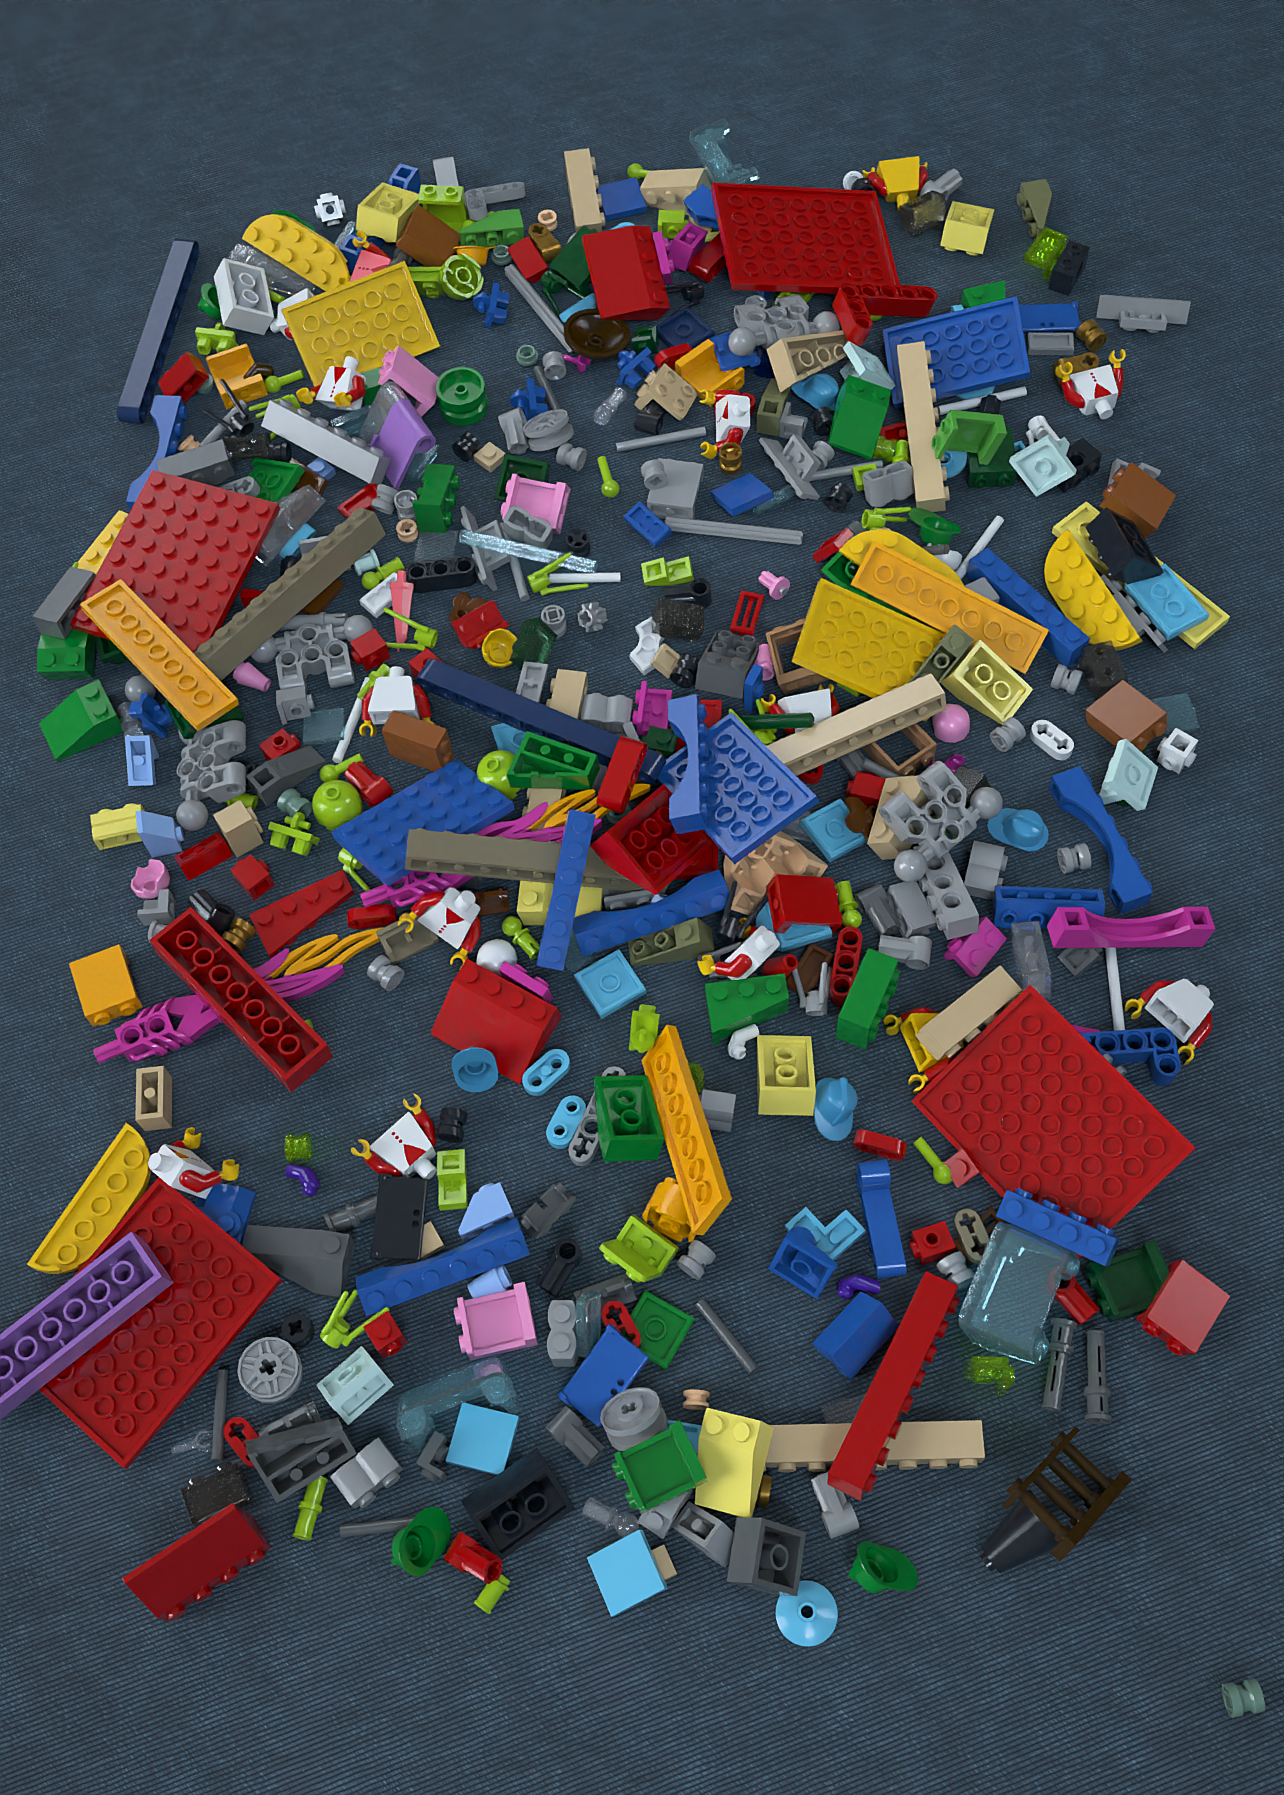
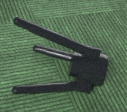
(691, 291)
(239, 420)
(728, 926)

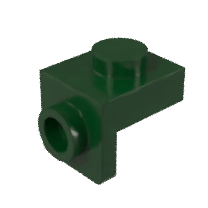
(645, 338)
(661, 740)

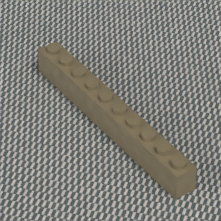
(290, 593)
(502, 859)

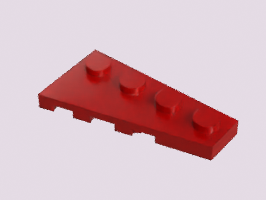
(290, 916)

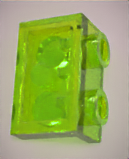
(1046, 250)
(984, 1369)

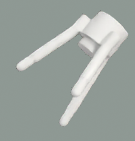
(1038, 429)

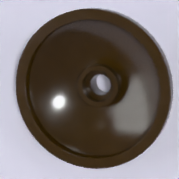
(595, 337)

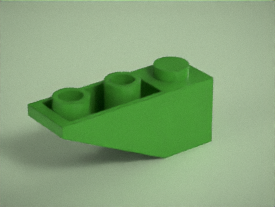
(497, 229)

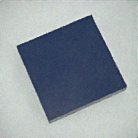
(684, 328)

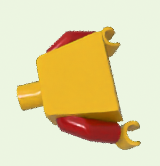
(898, 179)
(911, 1024)

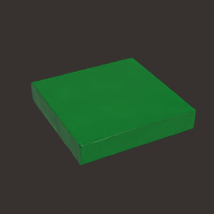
(660, 1328)

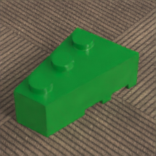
(983, 294)
(436, 498)
(552, 765)

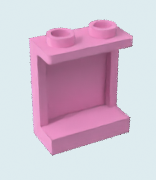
(410, 376)
(538, 499)
(496, 1323)

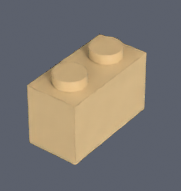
(239, 827)
(153, 1098)

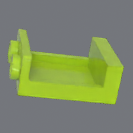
(445, 203)

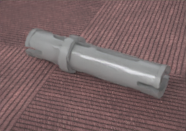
(316, 619)

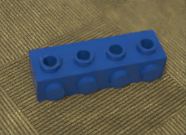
(1040, 903)
(1064, 1230)

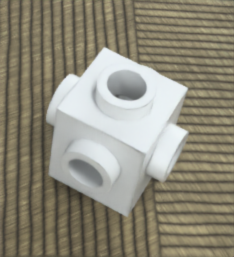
(329, 200)
(1177, 751)

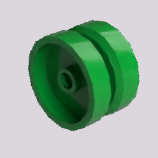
(462, 396)

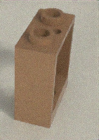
(795, 679)
(919, 739)

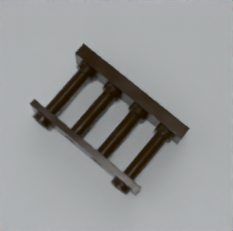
(1079, 1518)

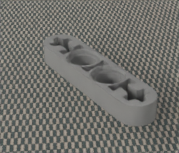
(589, 1116)

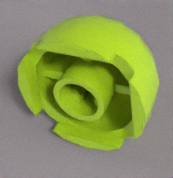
(461, 277)
(493, 771)
(336, 804)

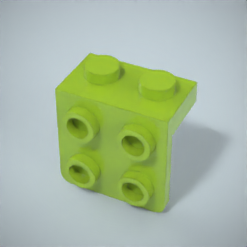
(427, 281)
(640, 1250)

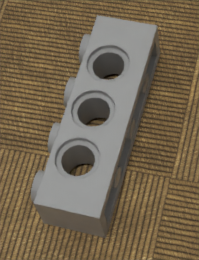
(949, 898)

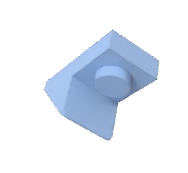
(140, 760)

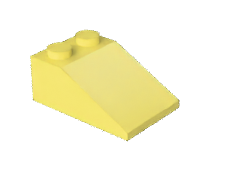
(385, 212)
(966, 228)
(986, 683)
(535, 900)
(785, 1075)
(733, 1459)

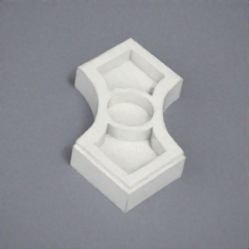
(647, 647)

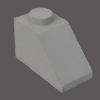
(705, 1533)

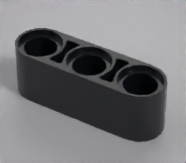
(442, 574)

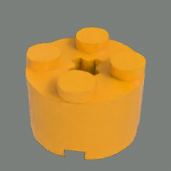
(668, 1212)

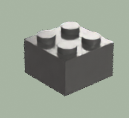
(766, 1556)

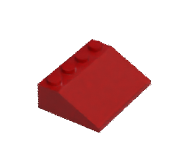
(626, 274)
(647, 846)
(497, 1017)
(198, 1563)

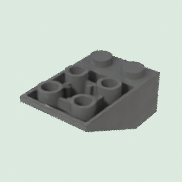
(727, 663)

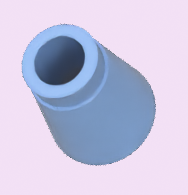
(490, 1282)

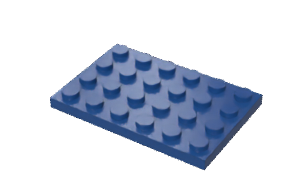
(966, 347)
(748, 788)
(439, 802)

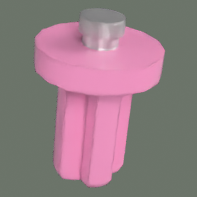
(777, 586)

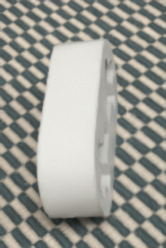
(1052, 739)

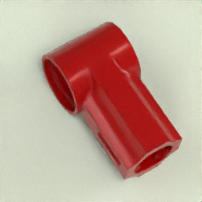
(372, 788)
(1076, 1302)
(470, 1557)

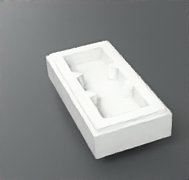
(379, 597)

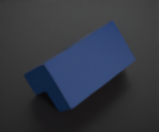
(856, 1334)

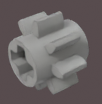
(592, 617)

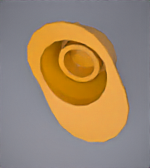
(478, 253)

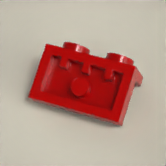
(477, 624)

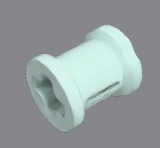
(366, 562)

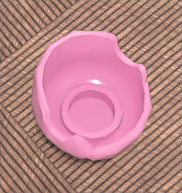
(951, 724)
(150, 880)

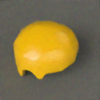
(498, 648)

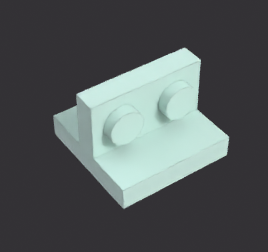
(865, 366)
(1044, 464)
(1128, 776)
(354, 1385)

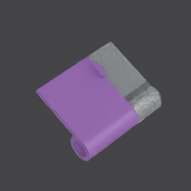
(396, 430)

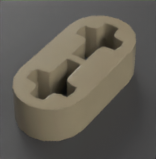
(964, 1236)

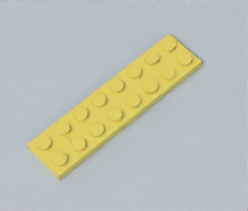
(1076, 524)

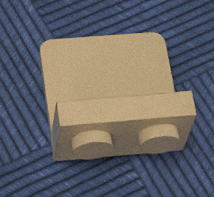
(668, 390)

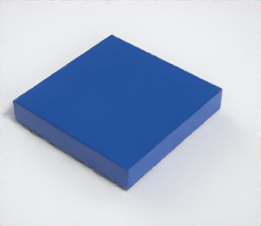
(621, 199)
(742, 494)

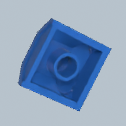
(229, 1208)
(803, 1262)

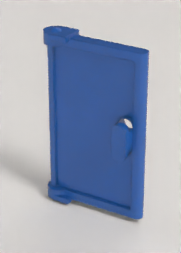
(1049, 317)
(729, 360)
(608, 1367)

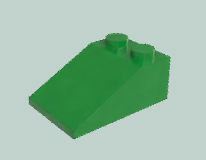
(858, 416)
(66, 657)
(81, 721)
(627, 1119)

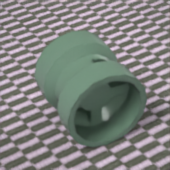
(291, 802)
(1243, 1697)

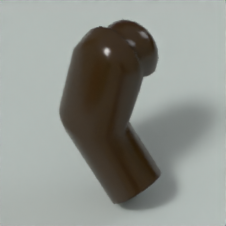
(260, 368)

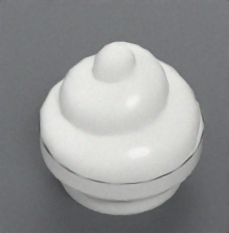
(850, 178)

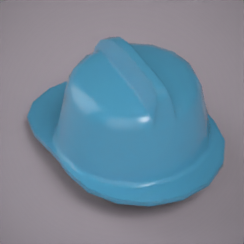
(818, 390)
(1019, 829)
(475, 1069)
(834, 1108)

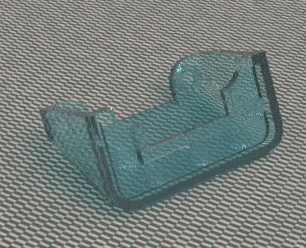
(711, 148)
(1015, 1292)
(419, 1404)

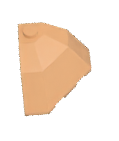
(776, 856)

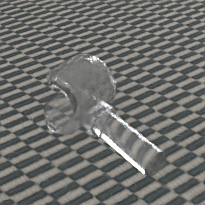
(193, 1444)

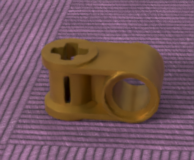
(544, 242)
(1078, 364)

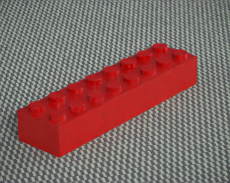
(241, 999)

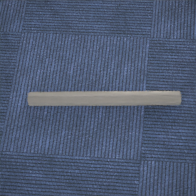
(537, 303)
(734, 530)

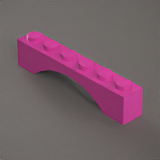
(1082, 929)

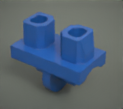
(488, 303)
(631, 365)
(528, 399)
(153, 715)

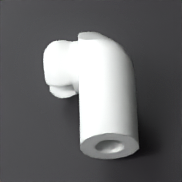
(737, 1042)

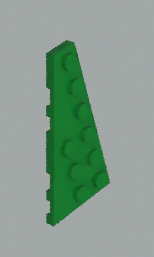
(275, 478)

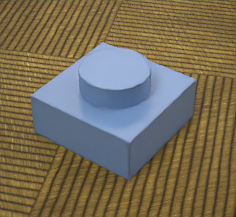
(322, 468)

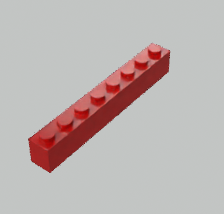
(892, 1386)

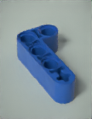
(1146, 1051)
(879, 1217)

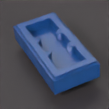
(647, 524)
(753, 687)

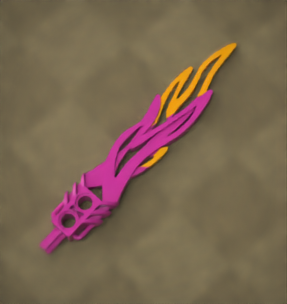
(517, 829)
(200, 1018)

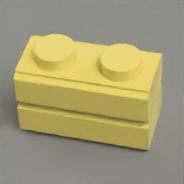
(115, 827)

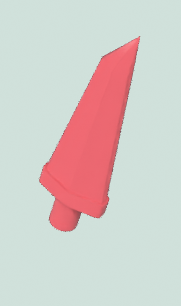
(401, 602)

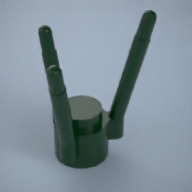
(554, 283)

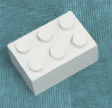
(243, 296)

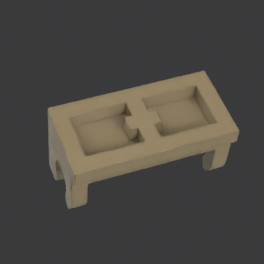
(402, 945)

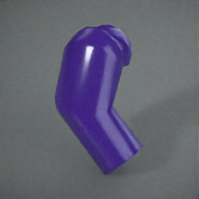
(306, 1176)
(857, 1282)

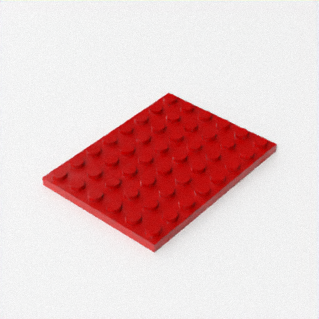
(802, 238)
(184, 554)
(1052, 1116)
(156, 1357)

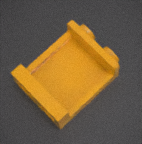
(231, 367)
(703, 371)
(105, 986)

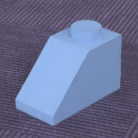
(159, 833)
(485, 1210)

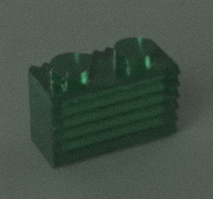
(533, 643)

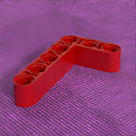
(860, 300)

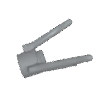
(816, 1001)

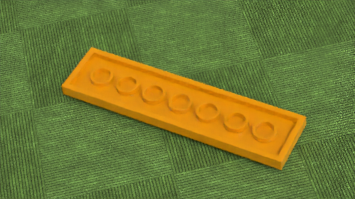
(945, 603)
(159, 655)
(686, 1131)

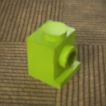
(671, 222)

